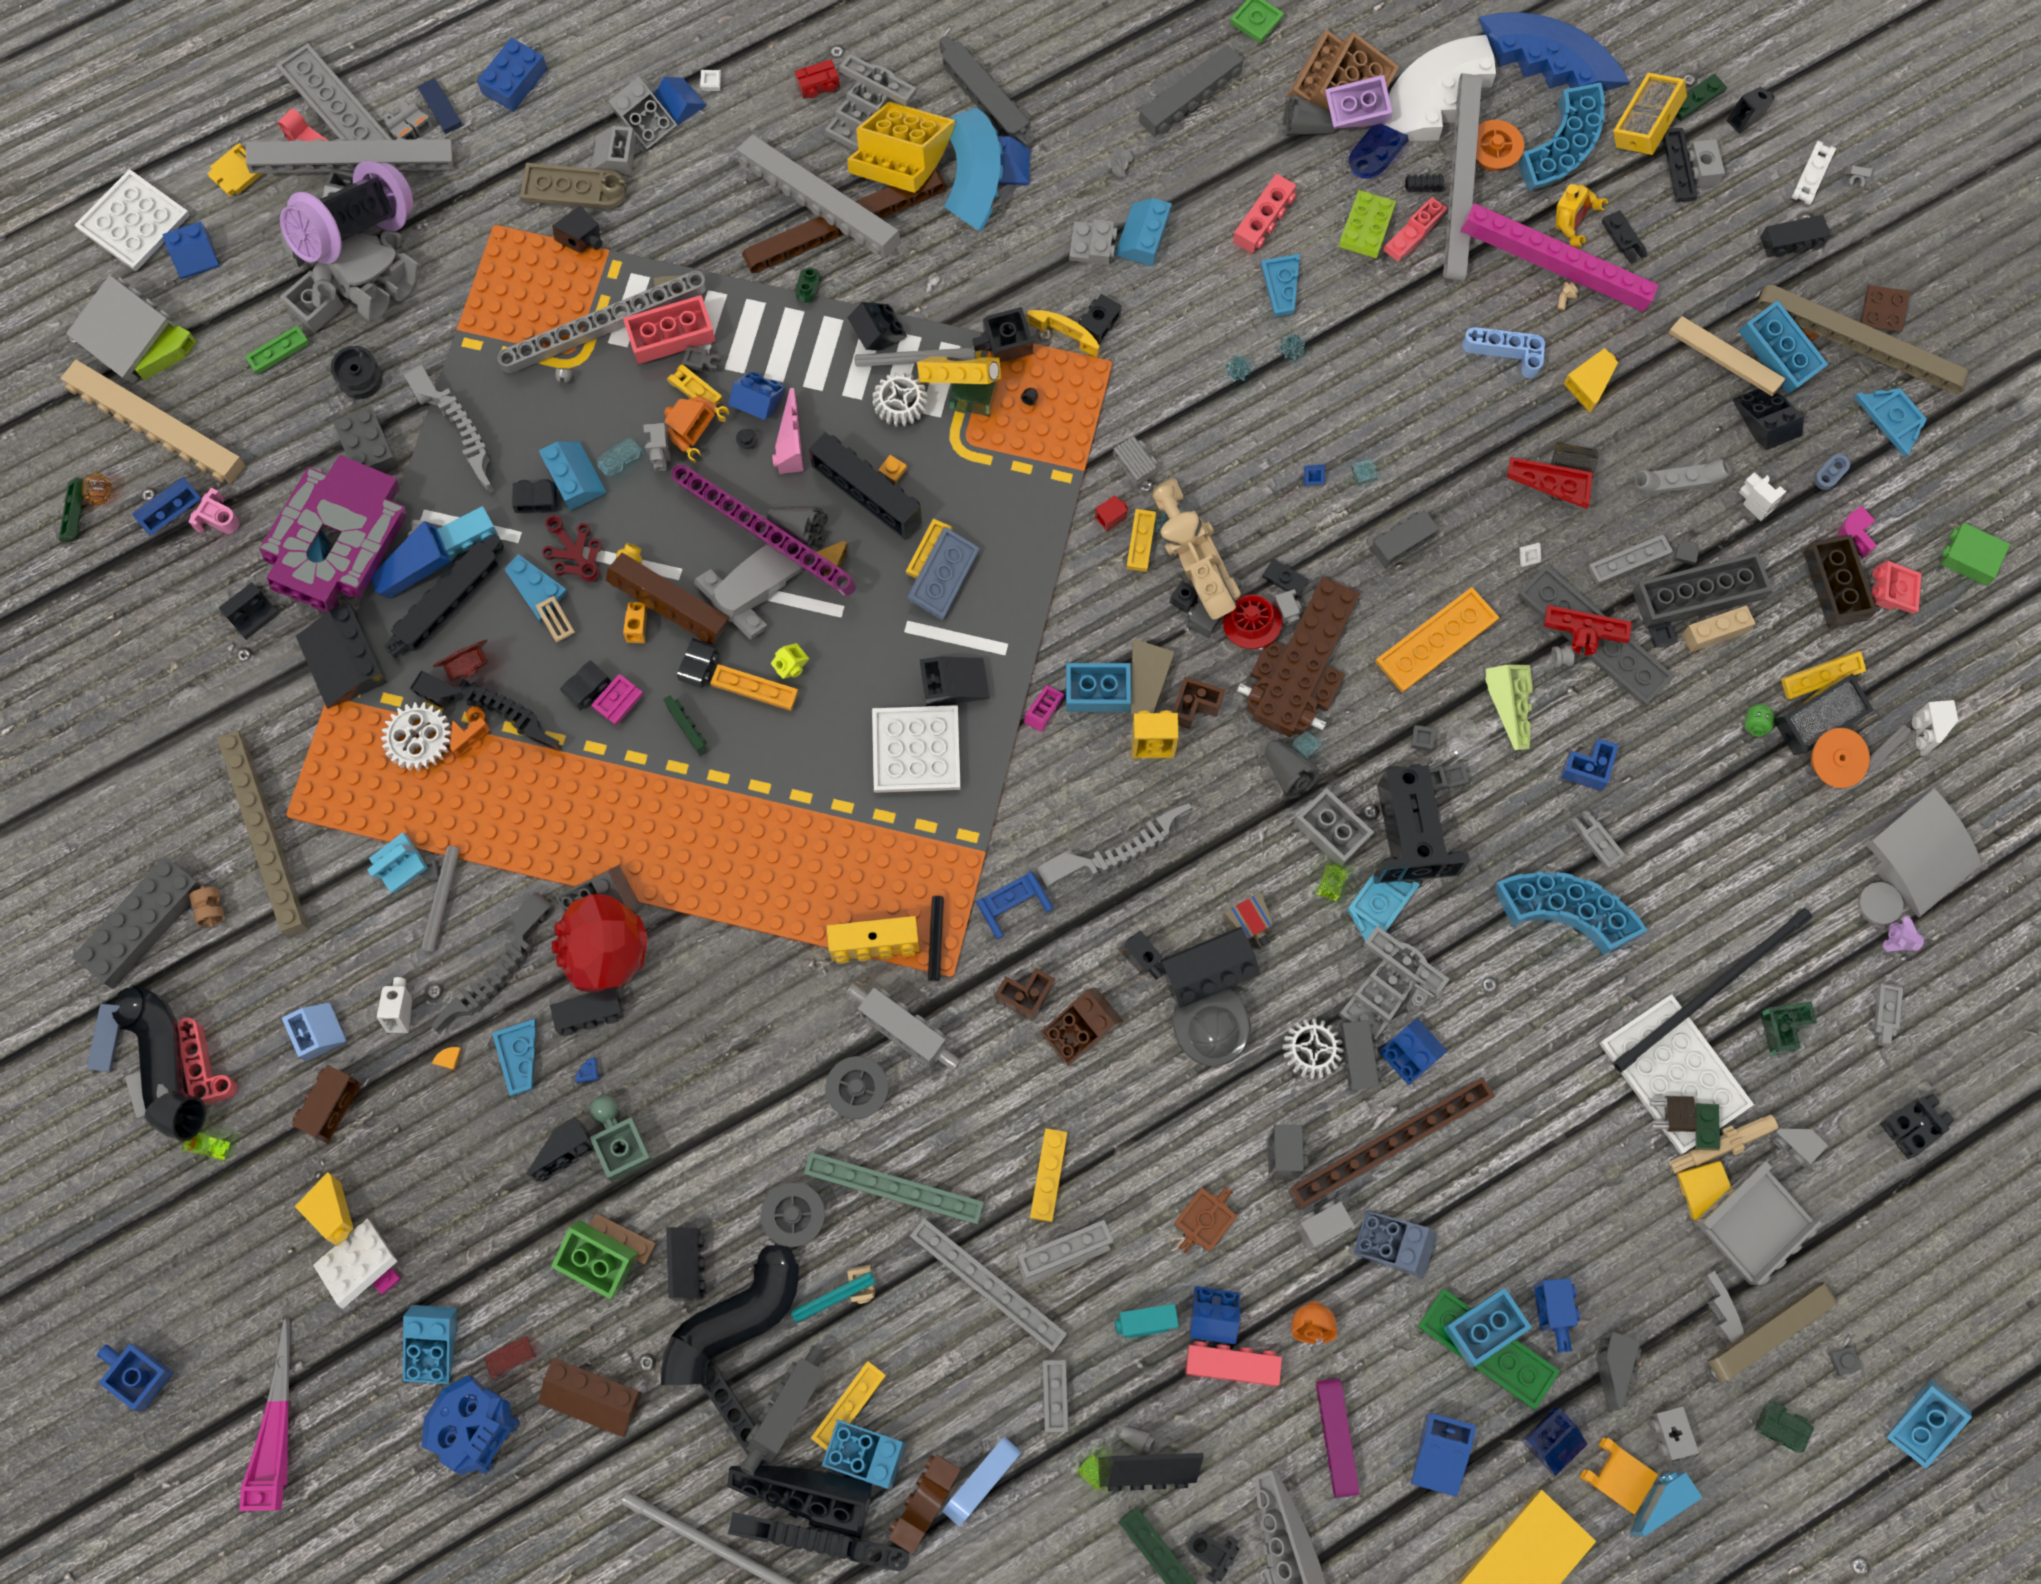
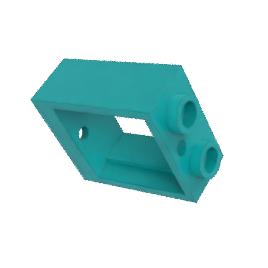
(1146, 1321)

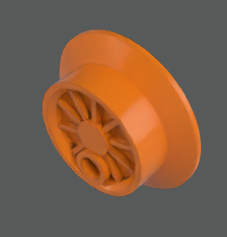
(1498, 145)

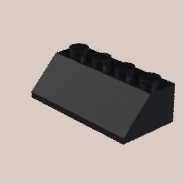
(1210, 967)
(1149, 1470)

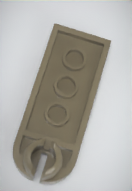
(572, 186)

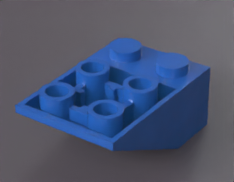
(1443, 1454)

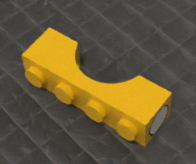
(974, 371)

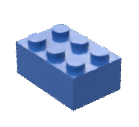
(512, 74)

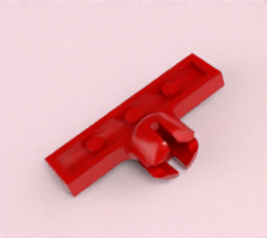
(1587, 628)

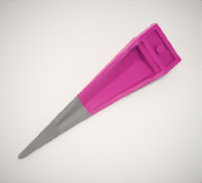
(268, 1464)

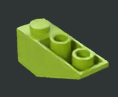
(167, 350)

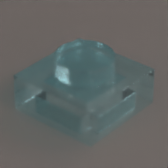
(1364, 471)
(1306, 745)

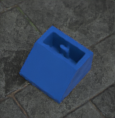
(756, 395)
(1413, 1051)
(1215, 1315)

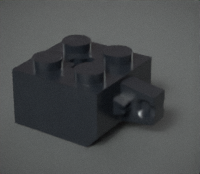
(1005, 335)

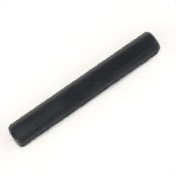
(935, 938)

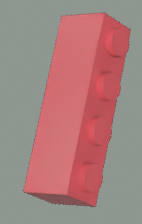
(1233, 1365)

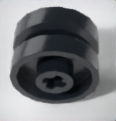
(356, 372)

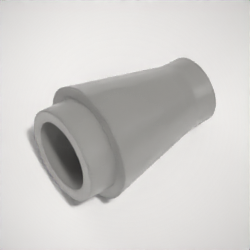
(1138, 1440)

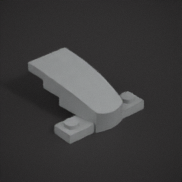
(871, 92)
(748, 587)
(1390, 981)

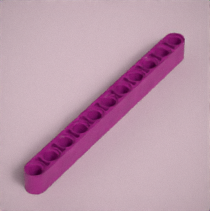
(770, 534)

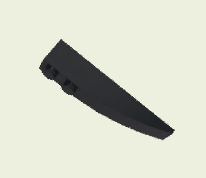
(818, 1496)

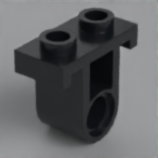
(1214, 1555)

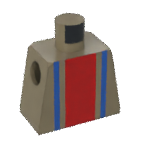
(1253, 918)

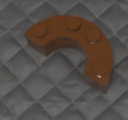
(924, 1504)

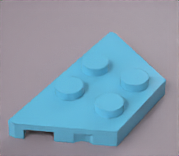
(1379, 905)

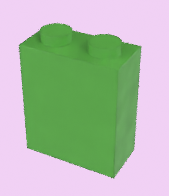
(1974, 553)

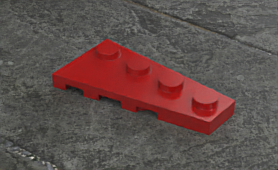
(1558, 481)

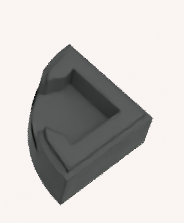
(432, 872)

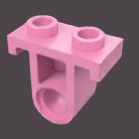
(214, 514)

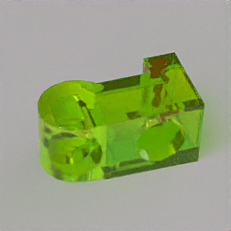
(206, 1146)

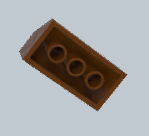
(589, 1397)

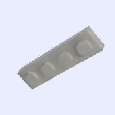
(1630, 559)

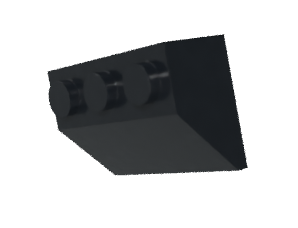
(685, 1264)

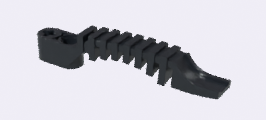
(442, 693)
(813, 1540)

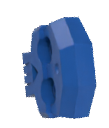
(476, 1432)

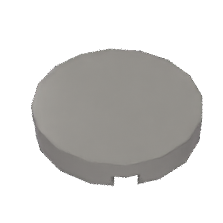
(1880, 903)

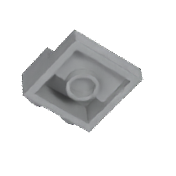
(1093, 242)

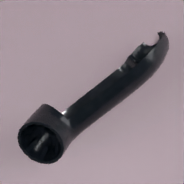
(160, 1059)
(733, 1319)

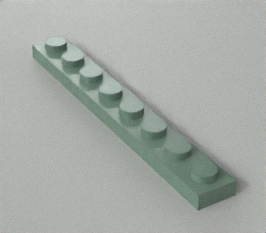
(894, 1188)

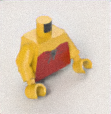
(1573, 208)

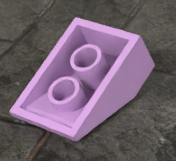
(1359, 103)

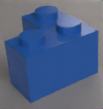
(1591, 770)

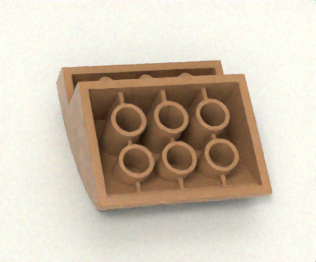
(1337, 64)

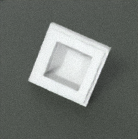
(1530, 554)

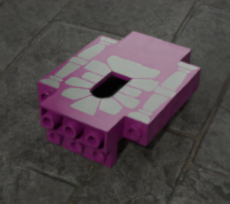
(348, 500)

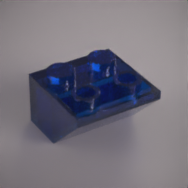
(1555, 1441)

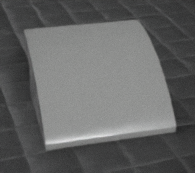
(1925, 853)

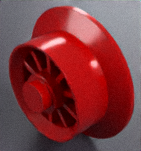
(1252, 622)

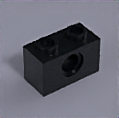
(1105, 309)

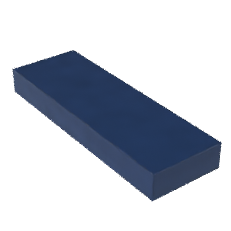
(439, 105)

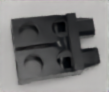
(1926, 1123)

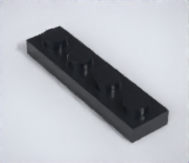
(1679, 165)

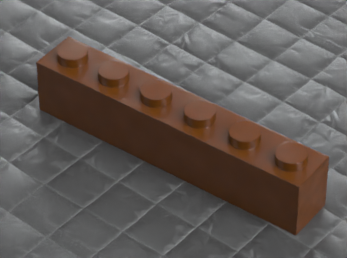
(666, 599)

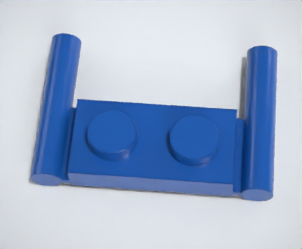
(1010, 897)

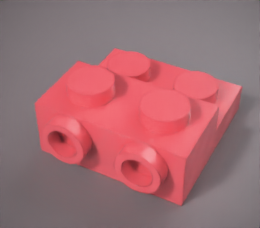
(1896, 587)

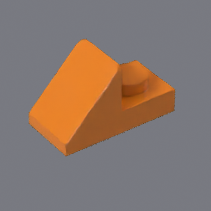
(463, 740)

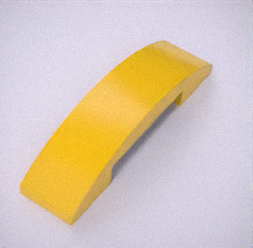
(1042, 319)

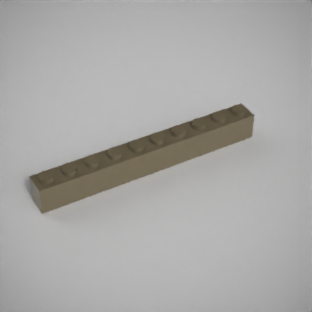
(263, 834)

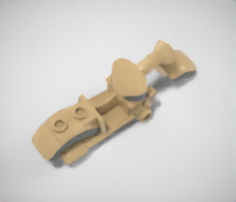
(1192, 540)

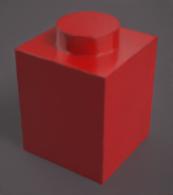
(1111, 513)

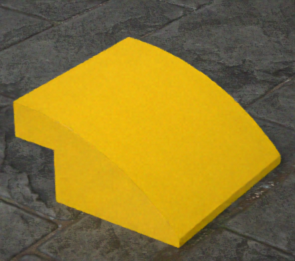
(900, 146)

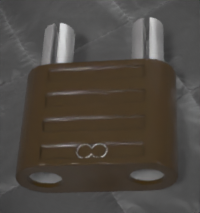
(1679, 1113)

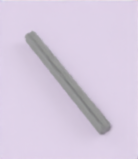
(912, 356)

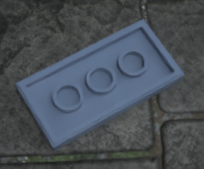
(943, 573)

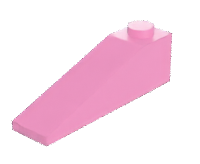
(788, 444)

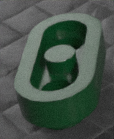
(807, 285)

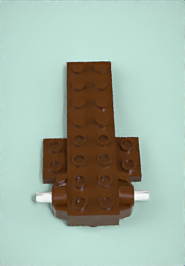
(1296, 676)

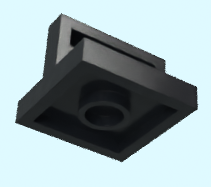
(249, 610)

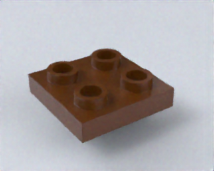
(1885, 308)

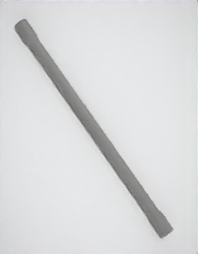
(642, 1507)

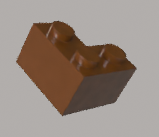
(1197, 697)
(1025, 999)

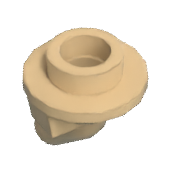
(1569, 291)

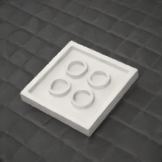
(355, 1263)

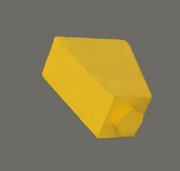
(1591, 378)
(327, 1209)

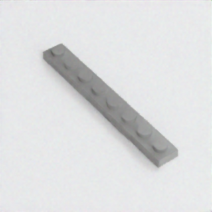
(988, 1285)

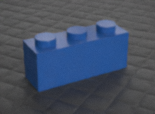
(166, 506)

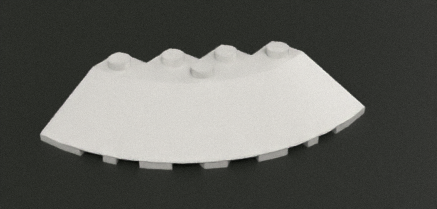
(1428, 87)

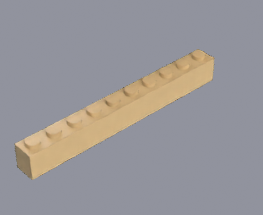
(153, 422)

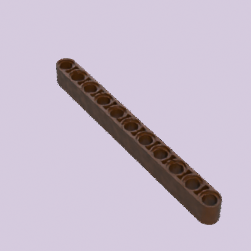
(819, 231)

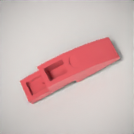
(1416, 230)

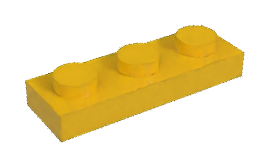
(1141, 540)
(925, 547)

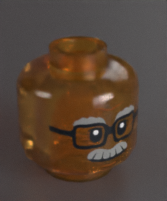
(96, 489)

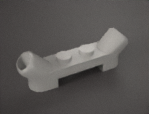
(1698, 476)

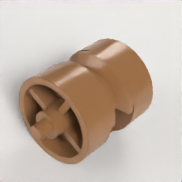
(207, 906)

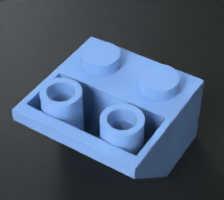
(314, 1030)

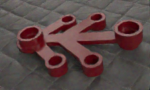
(573, 552)

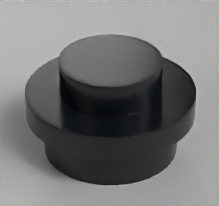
(746, 438)

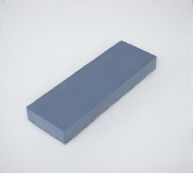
(104, 1040)

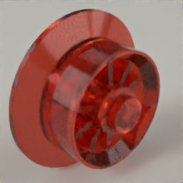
(464, 661)

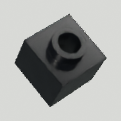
(1184, 602)

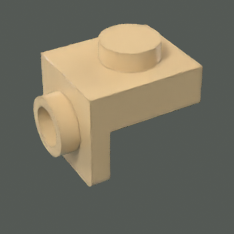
(867, 1294)

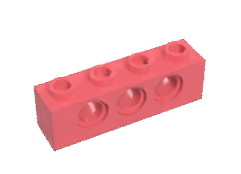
(1279, 189)

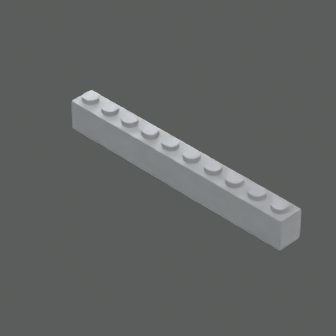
(343, 155)
(818, 196)

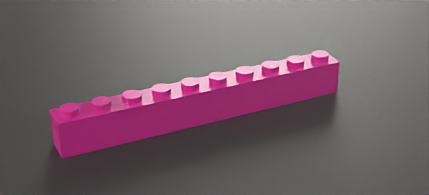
(1559, 257)

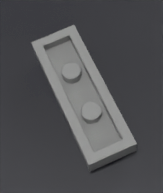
(1055, 1396)

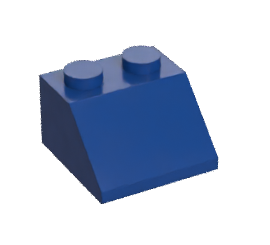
(191, 250)

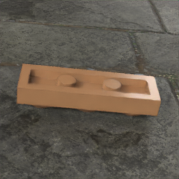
(625, 1236)

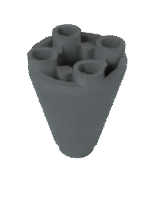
(802, 523)

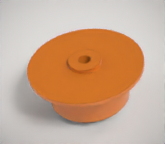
(1840, 758)

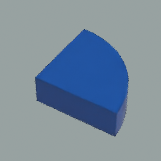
(588, 1071)

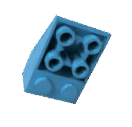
(428, 1343)
(864, 1454)

